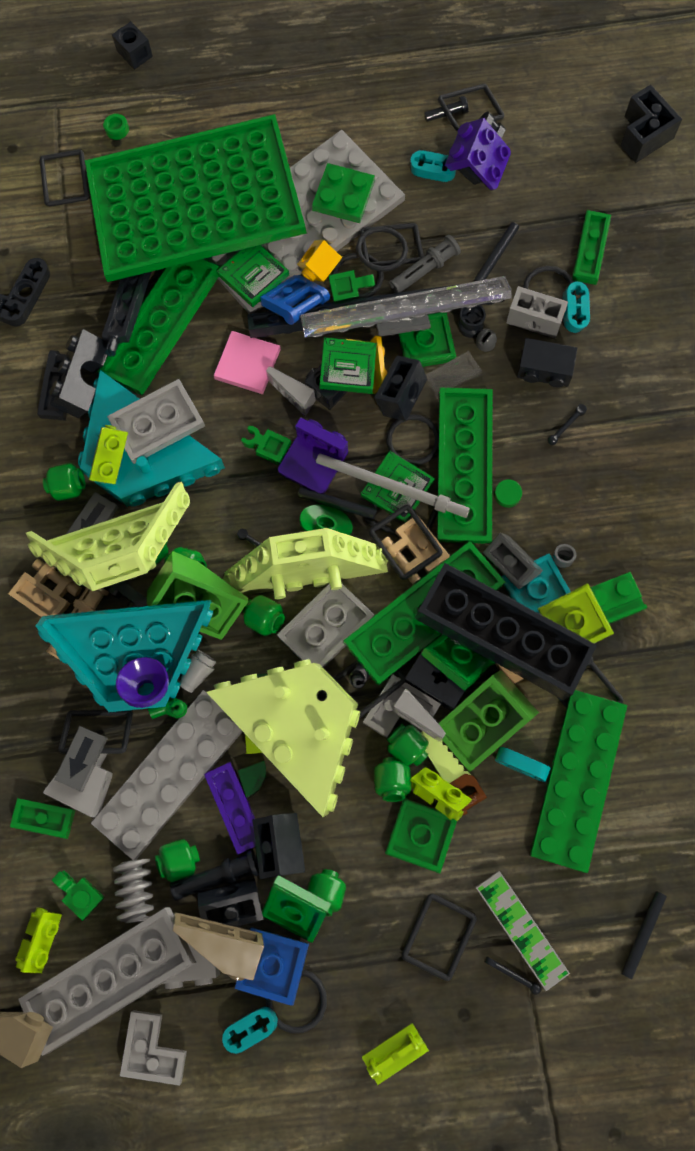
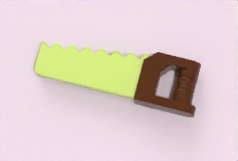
(452, 772)

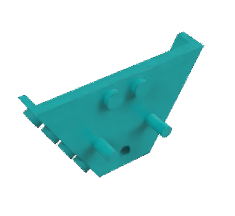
(150, 475)
(106, 640)

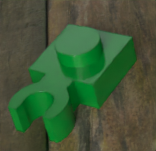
(269, 446)

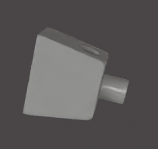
(93, 796)

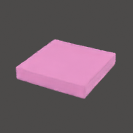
(246, 362)

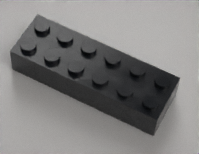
(506, 632)

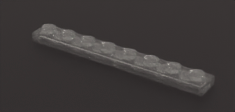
(405, 306)

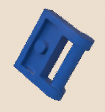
(292, 292)

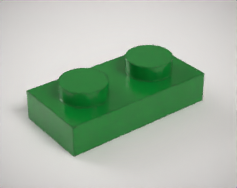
(42, 818)

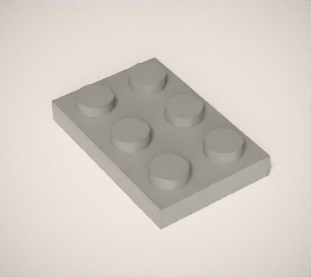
(157, 420)
(324, 624)

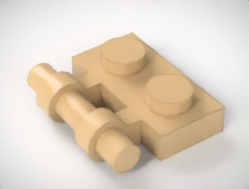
(419, 546)
(40, 598)

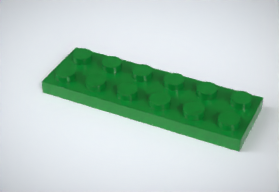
(161, 323)
(465, 463)
(394, 634)
(578, 781)

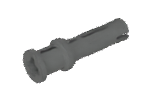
(434, 258)

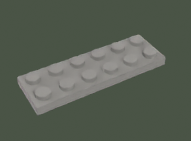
(167, 776)
(109, 978)

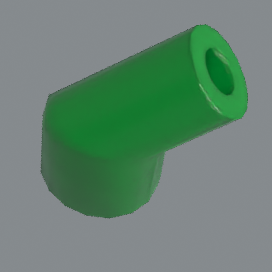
(174, 708)

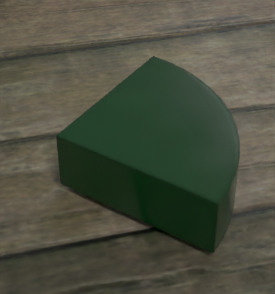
(253, 778)

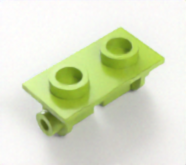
(108, 455)
(431, 786)
(34, 953)
(394, 1054)

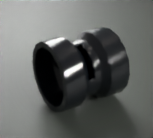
(474, 316)

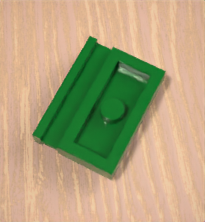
(619, 597)

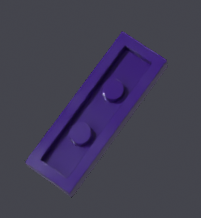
(232, 806)

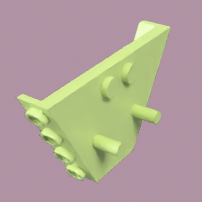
(116, 547)
(304, 560)
(295, 728)

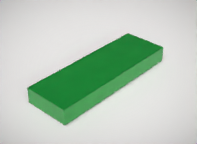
(591, 247)

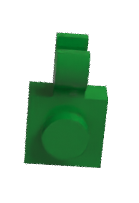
(346, 286)
(80, 897)

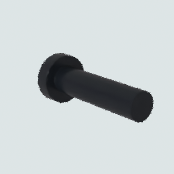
(461, 105)

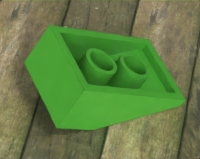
(189, 581)
(486, 720)

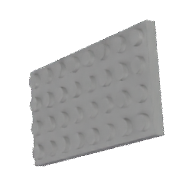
(335, 231)

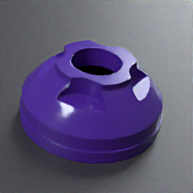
(138, 673)

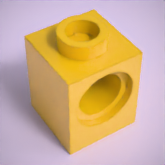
(318, 261)

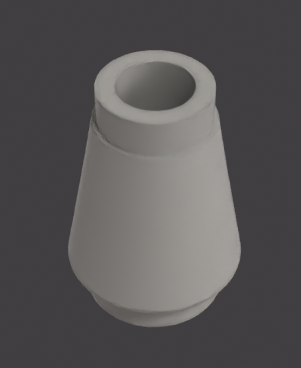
(199, 669)

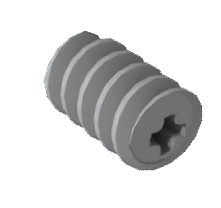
(133, 891)

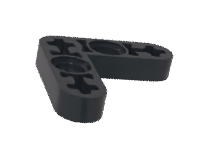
(24, 304)

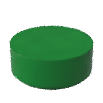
(116, 126)
(508, 493)

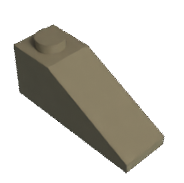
(227, 947)
(23, 1037)

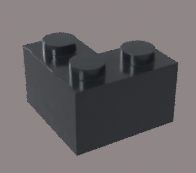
(651, 124)

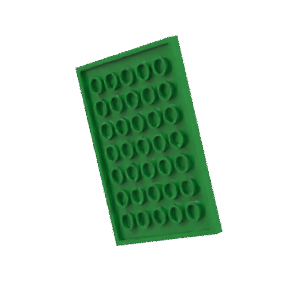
(193, 198)

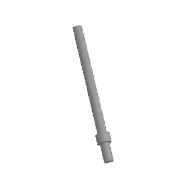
(441, 502)

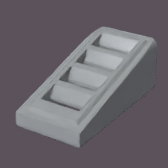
(294, 391)
(415, 713)

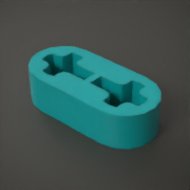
(432, 167)
(580, 307)
(522, 764)
(246, 1024)

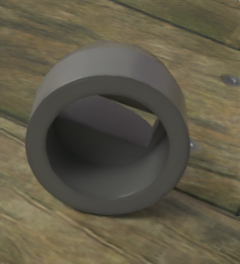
(489, 344)
(564, 555)

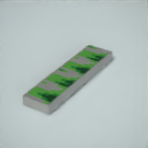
(522, 931)

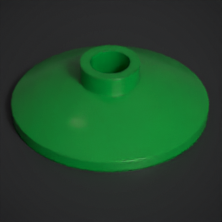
(322, 517)

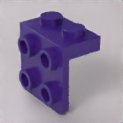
(481, 150)
(300, 461)

